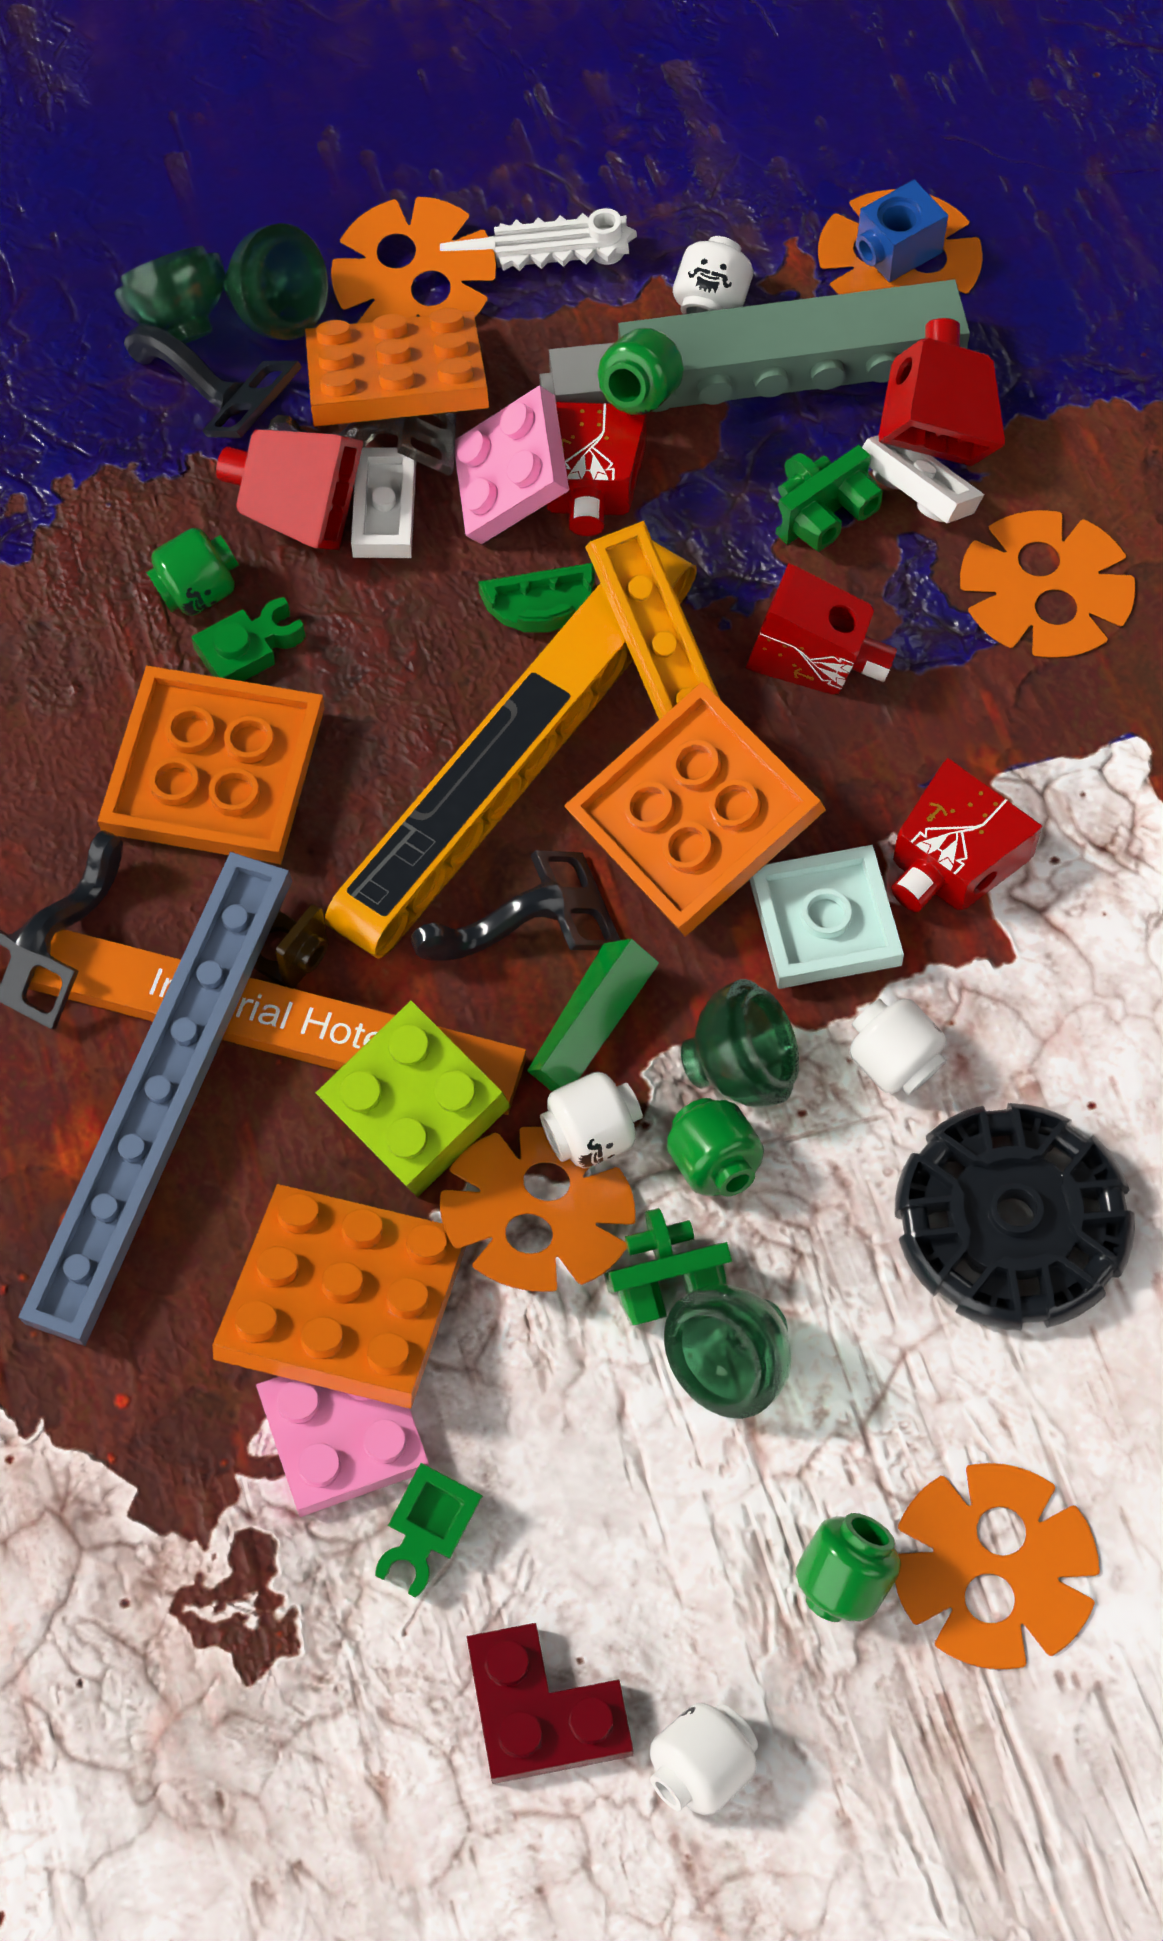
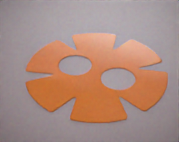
(431, 224)
(837, 251)
(1013, 607)
(573, 1218)
(940, 1578)

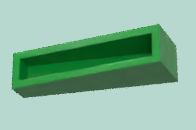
(592, 1012)

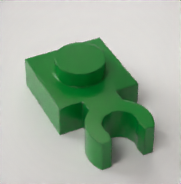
(244, 647)
(431, 1518)

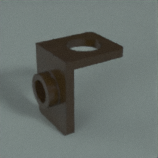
(299, 950)

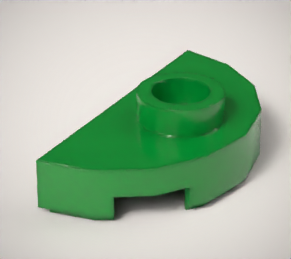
(538, 599)

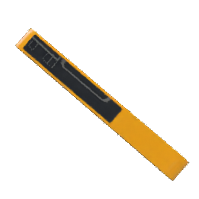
(488, 773)

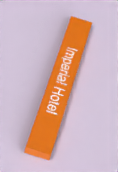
(266, 1016)

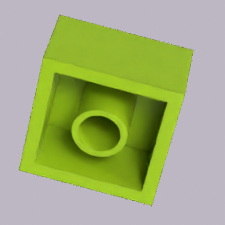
(414, 1098)

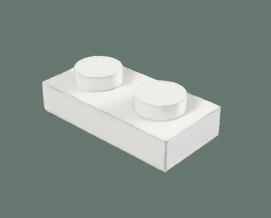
(935, 487)
(383, 505)

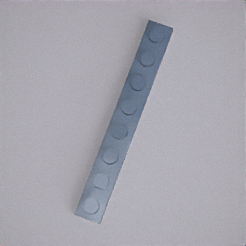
(155, 1100)

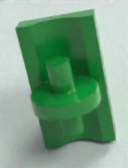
(819, 490)
(639, 1284)

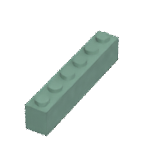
(800, 341)

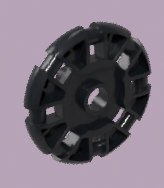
(1007, 1251)

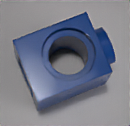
(901, 231)

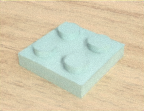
(826, 917)

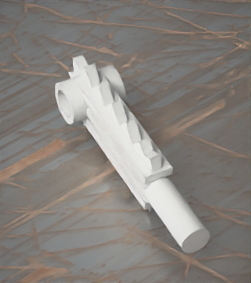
(599, 237)

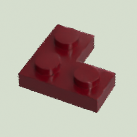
(538, 1730)

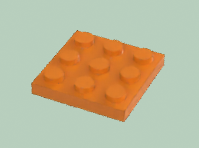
(395, 367)
(212, 764)
(694, 808)
(340, 1296)

